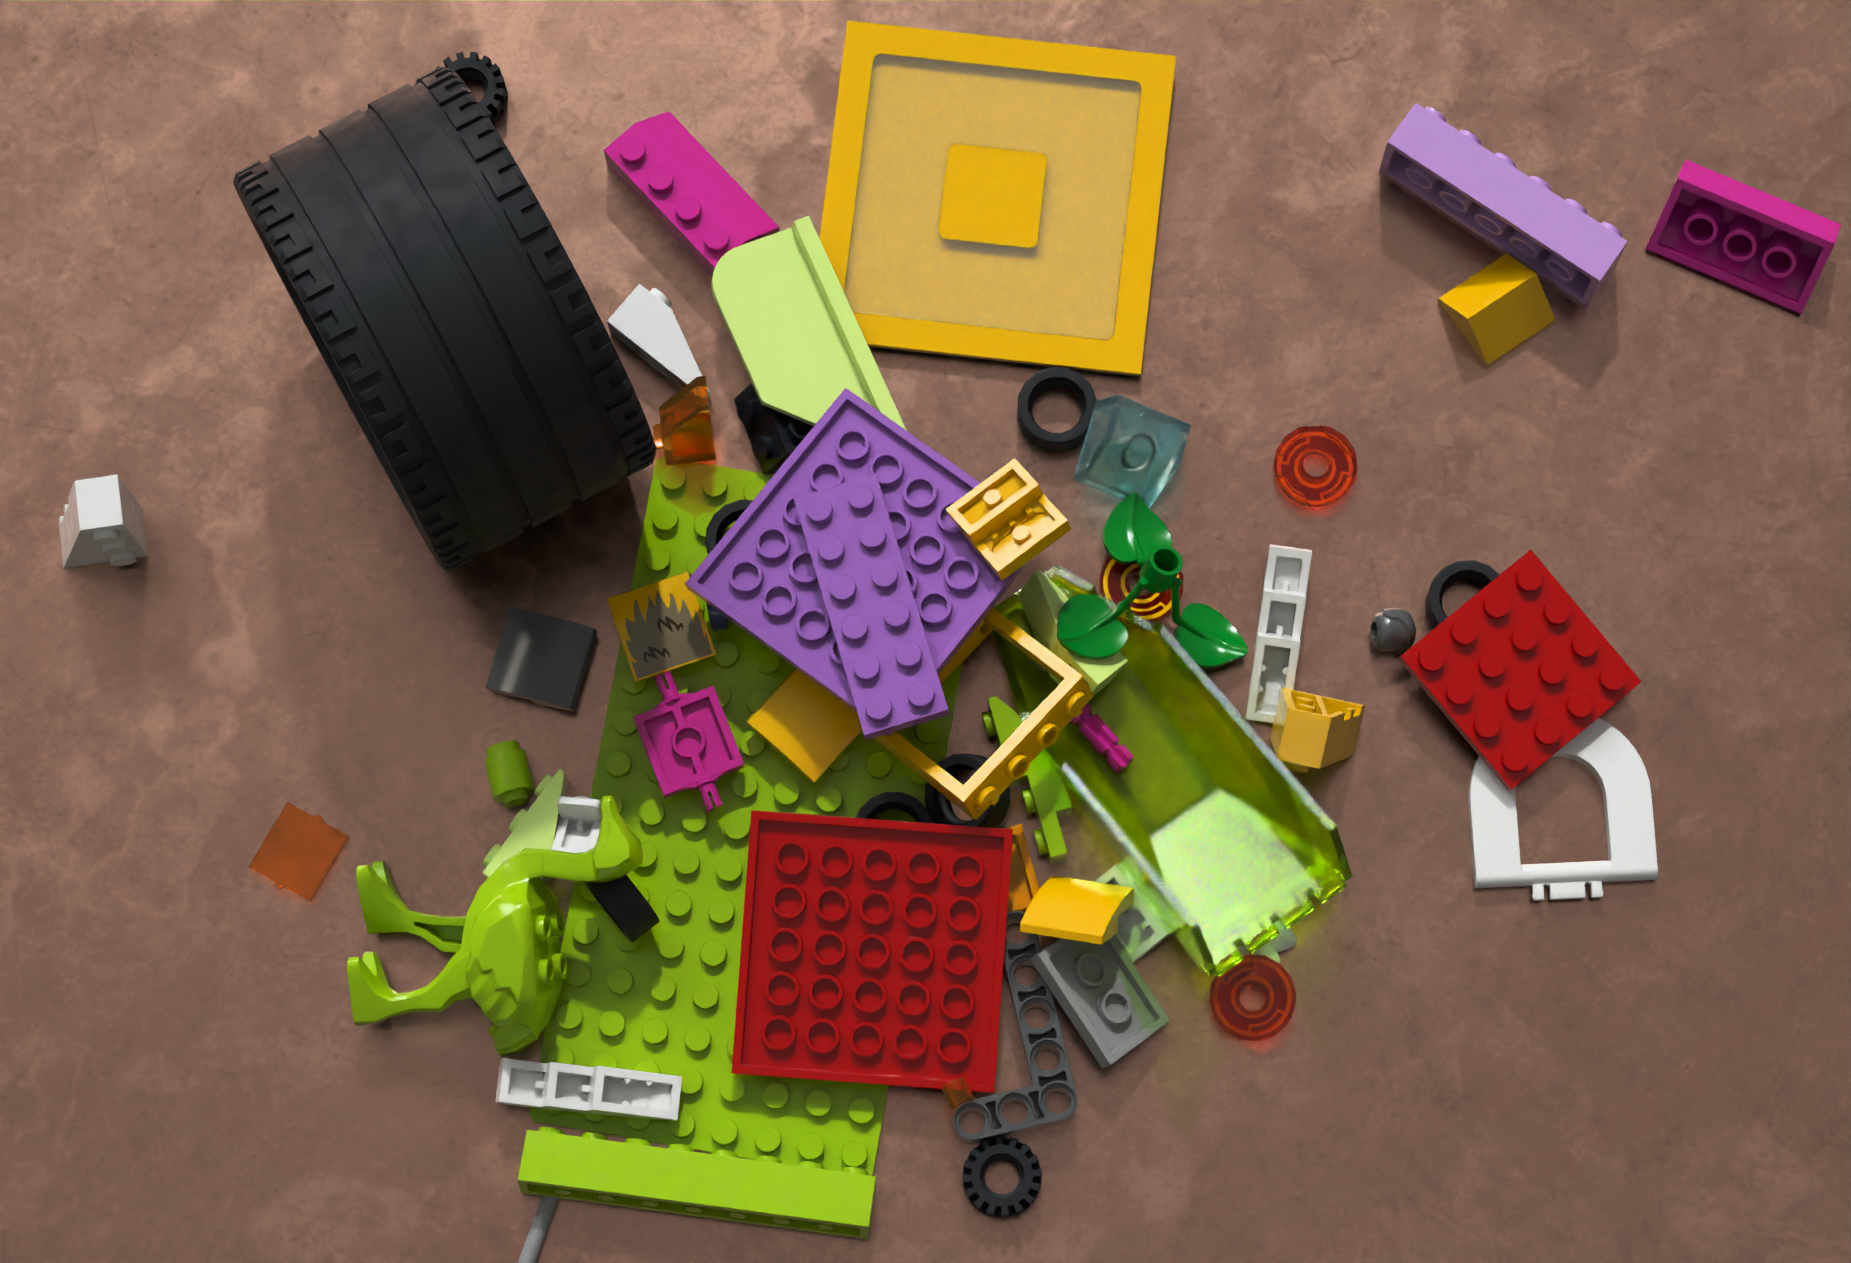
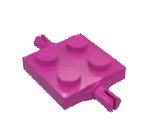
(688, 741)

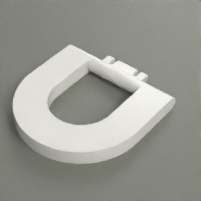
(1626, 814)

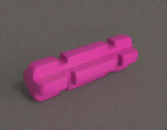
(1103, 739)

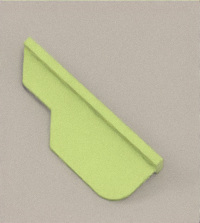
(796, 326)

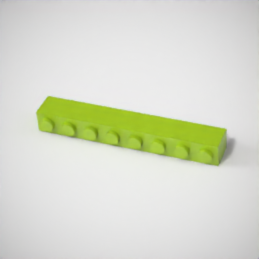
(697, 1183)

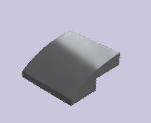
(541, 659)

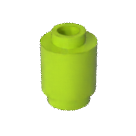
(509, 773)

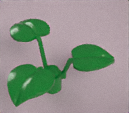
(1140, 536)

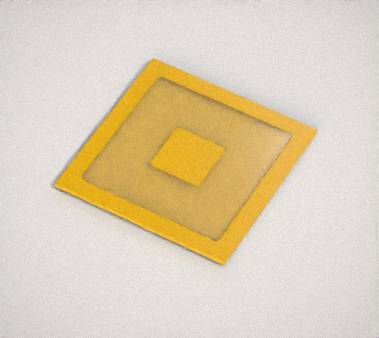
(997, 195)

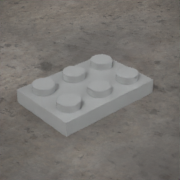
(1101, 995)

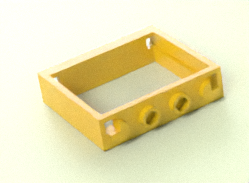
(1024, 744)

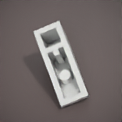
(652, 332)

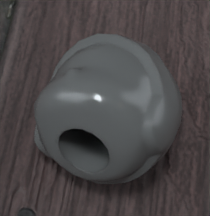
(1392, 630)

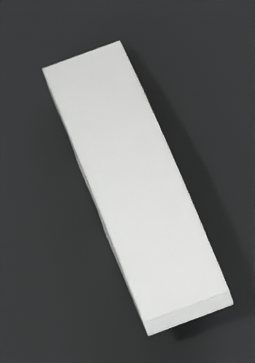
(1278, 629)
(588, 1089)

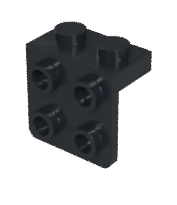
(770, 432)

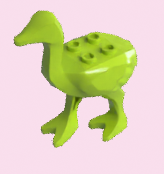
(503, 946)

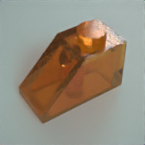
(686, 425)

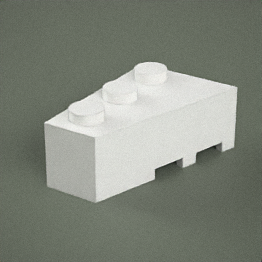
(101, 524)

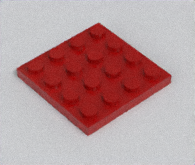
(1519, 670)

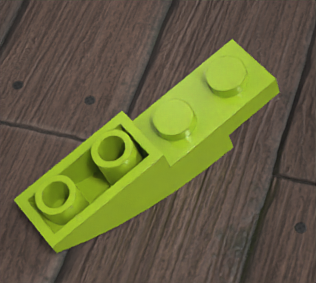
(1045, 791)

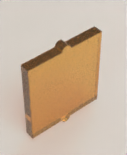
(299, 851)

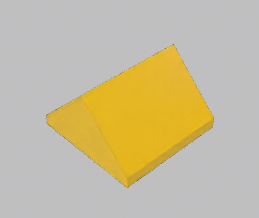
(1498, 308)

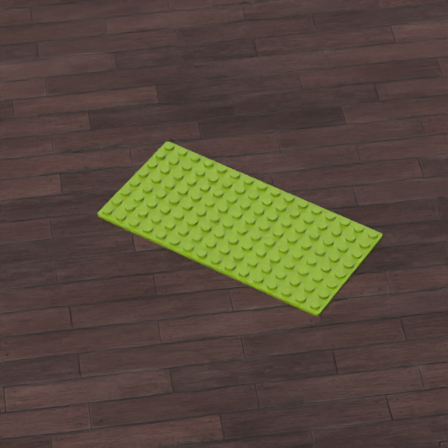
(674, 990)

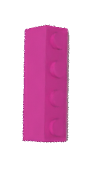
(686, 189)
(1743, 236)

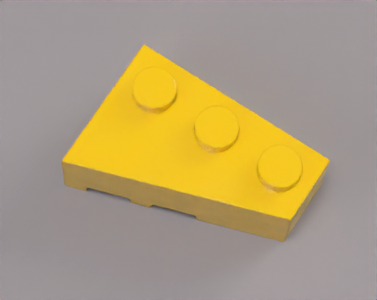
(1314, 730)

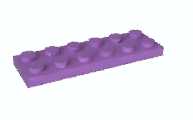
(871, 607)

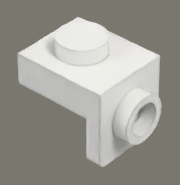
(578, 824)

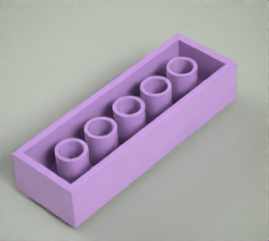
(1502, 203)

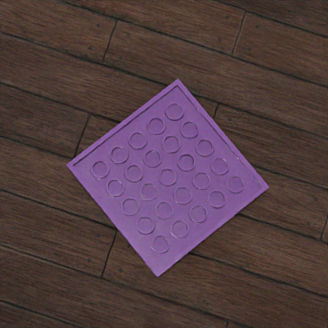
(764, 568)

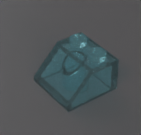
(1130, 449)

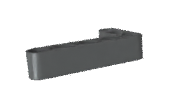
(1033, 1041)

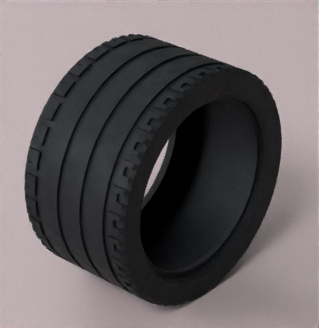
(448, 316)

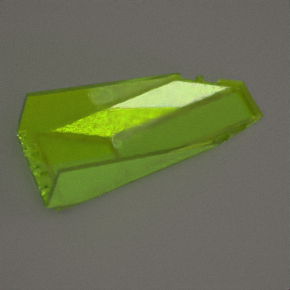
(1205, 805)

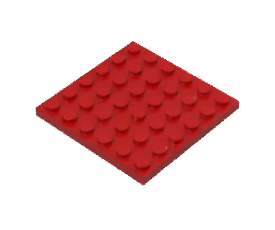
(872, 951)

